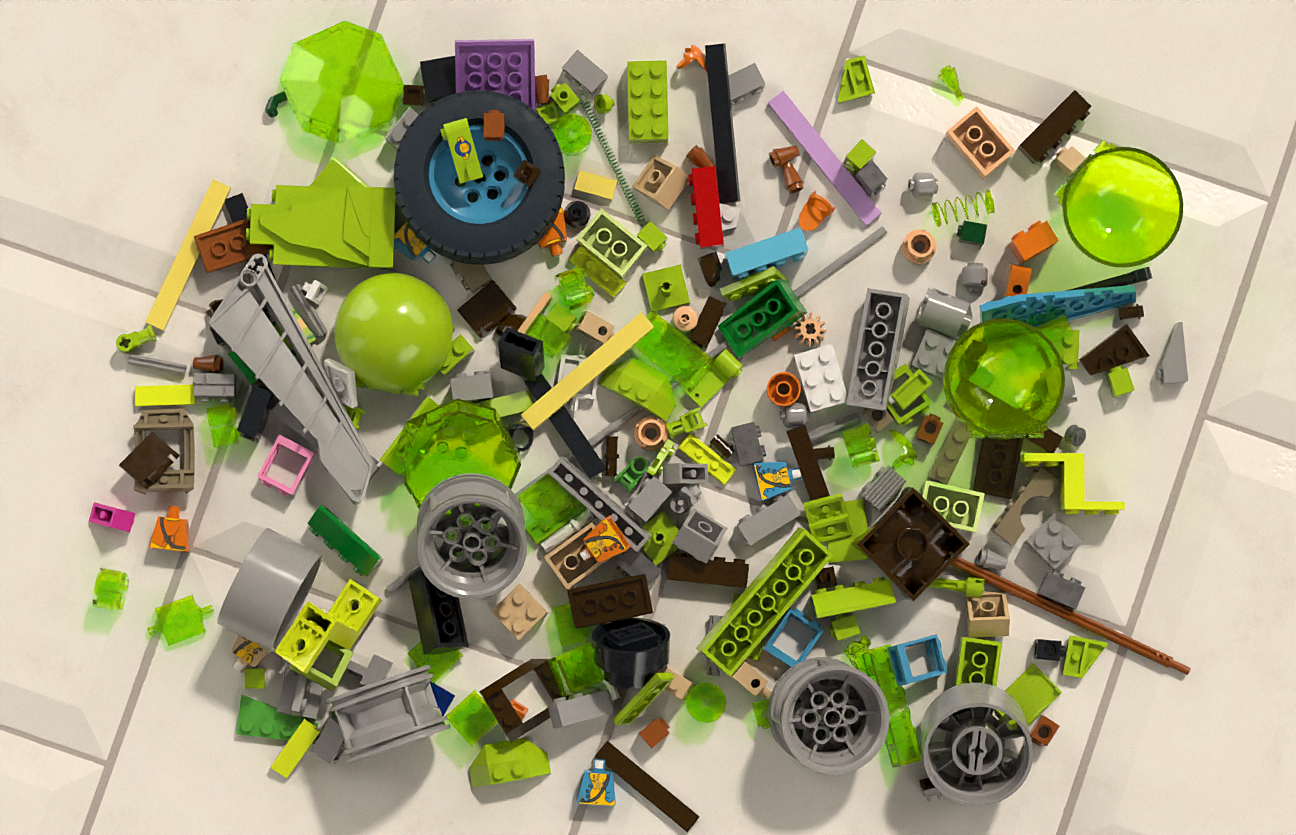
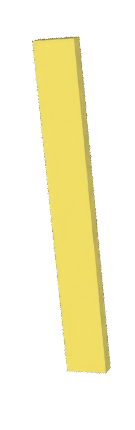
(187, 255)
(587, 371)

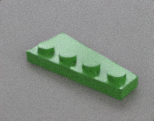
(263, 720)

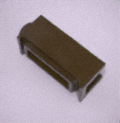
(707, 322)

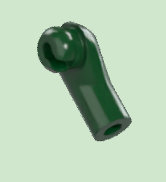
(272, 104)

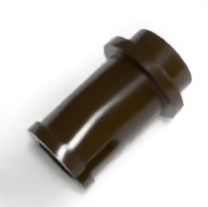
(1131, 312)
(725, 449)
(825, 453)

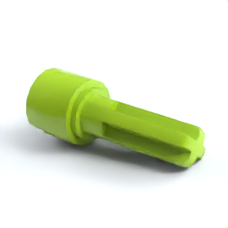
(971, 587)

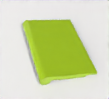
(338, 175)
(842, 547)
(1032, 692)

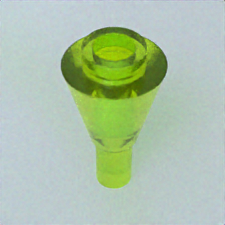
(950, 78)

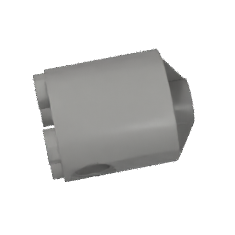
(945, 313)

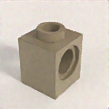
(878, 425)

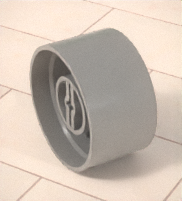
(269, 589)
(977, 761)

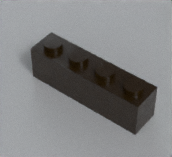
(1054, 127)
(713, 572)

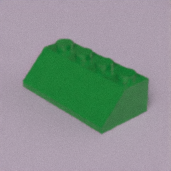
(344, 540)

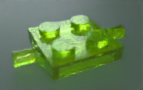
(180, 620)
(438, 662)

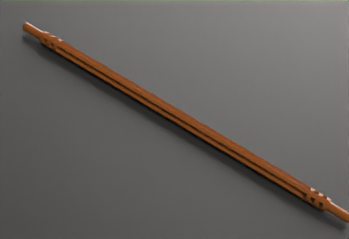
(1069, 615)

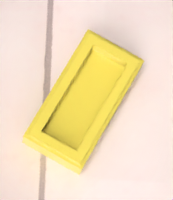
(595, 185)

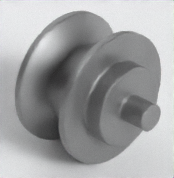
(1075, 435)

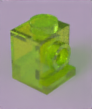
(758, 708)

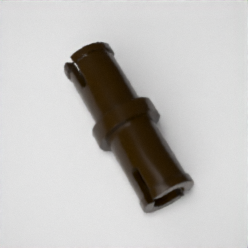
(611, 455)

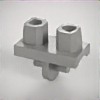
(685, 499)

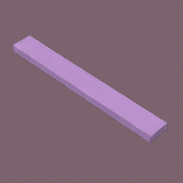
(824, 158)

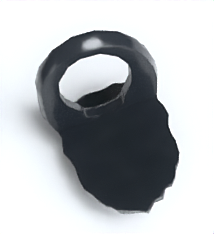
(521, 425)

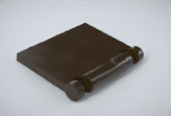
(486, 308)
(148, 460)

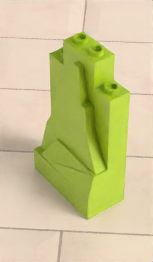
(326, 226)

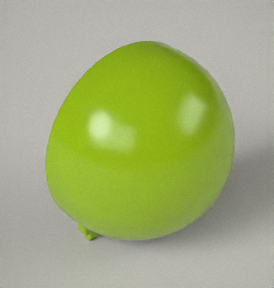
(393, 333)

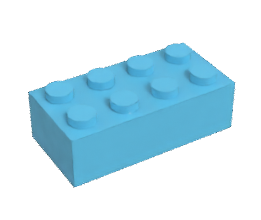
(766, 253)

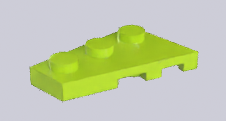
(752, 284)

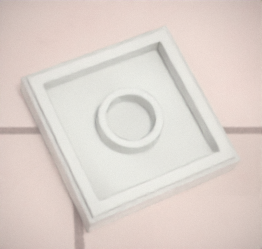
(343, 381)

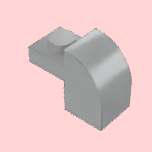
(376, 670)

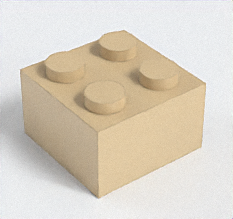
(519, 611)

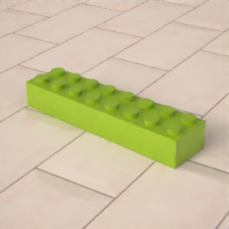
(764, 601)

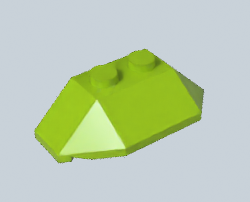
(640, 386)
(508, 762)

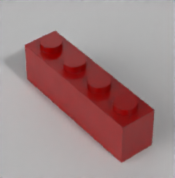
(707, 207)

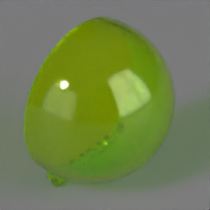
(1121, 206)
(1003, 380)

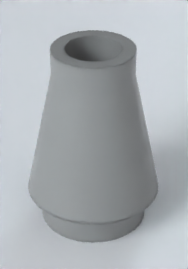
(990, 559)

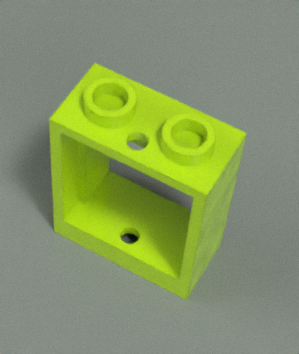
(921, 409)
(323, 680)

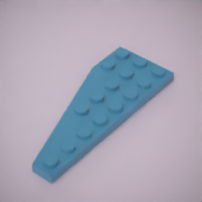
(1043, 307)

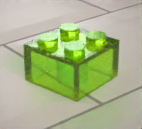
(553, 337)
(546, 502)
(575, 669)
(472, 718)

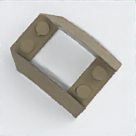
(162, 421)

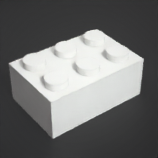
(820, 378)

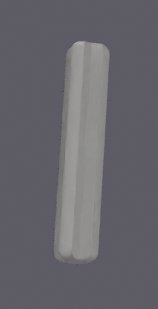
(309, 310)
(157, 364)
(834, 427)

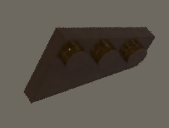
(1114, 351)

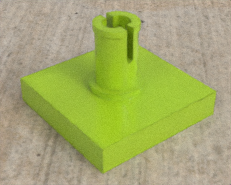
(666, 288)
(663, 532)

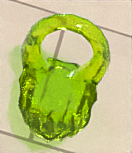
(908, 454)
(854, 653)

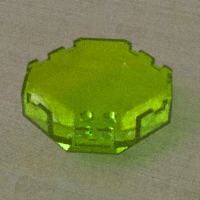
(342, 83)
(452, 442)

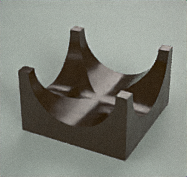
(911, 544)

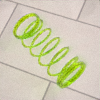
(989, 205)

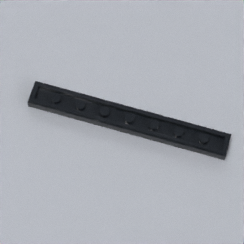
(722, 123)

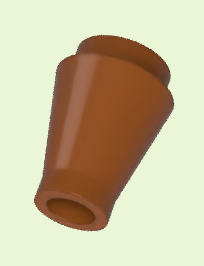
(542, 89)
(783, 155)
(699, 157)
(792, 180)
(209, 363)

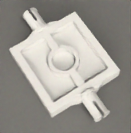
(567, 365)

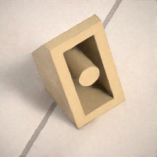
(1069, 160)

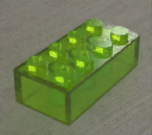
(674, 353)

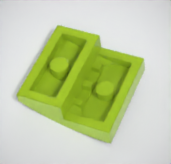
(828, 518)

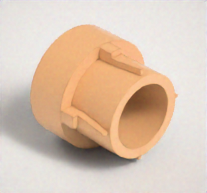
(923, 237)
(650, 444)

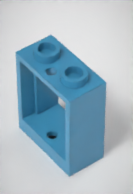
(798, 615)
(901, 665)

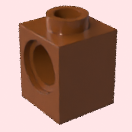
(494, 126)
(923, 435)
(1051, 726)
(655, 732)

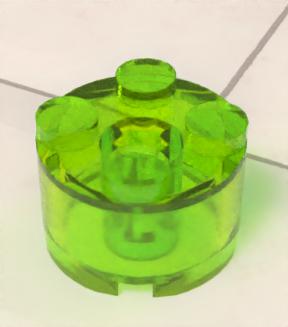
(574, 123)
(574, 289)
(860, 446)
(110, 589)
(717, 702)

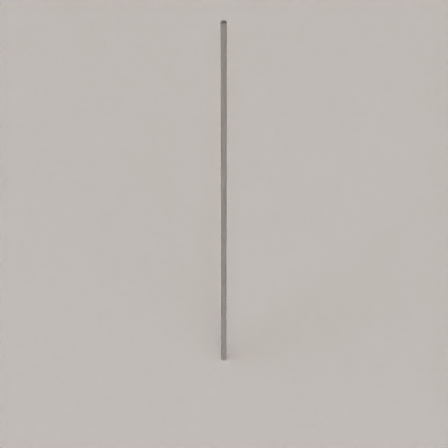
(714, 353)

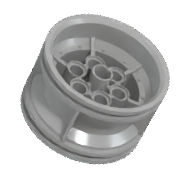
(486, 574)
(388, 713)
(850, 751)

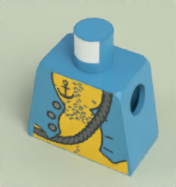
(411, 246)
(774, 478)
(597, 786)

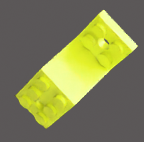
(1072, 483)
(319, 626)

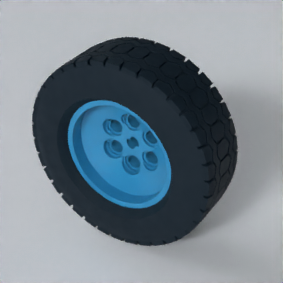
(488, 228)

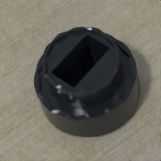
(630, 651)

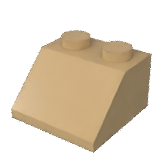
(661, 182)
(988, 615)

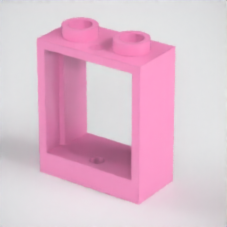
(267, 481)

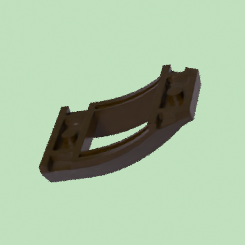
(502, 708)

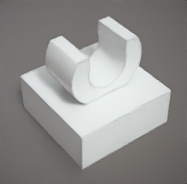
(315, 291)

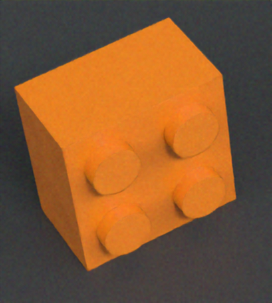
(1033, 242)

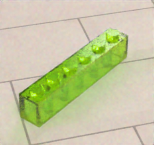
(901, 733)

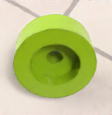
(603, 103)

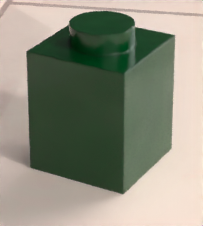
(972, 233)

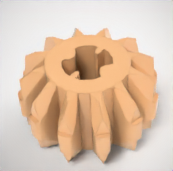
(816, 329)

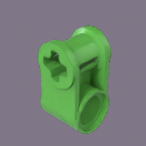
(631, 474)

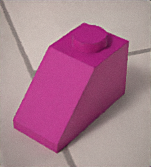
(112, 517)

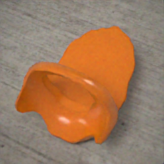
(692, 54)
(814, 212)

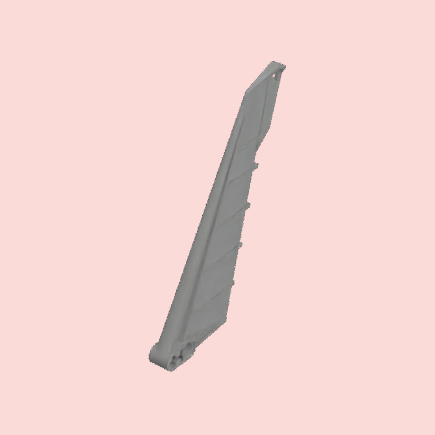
(256, 341)

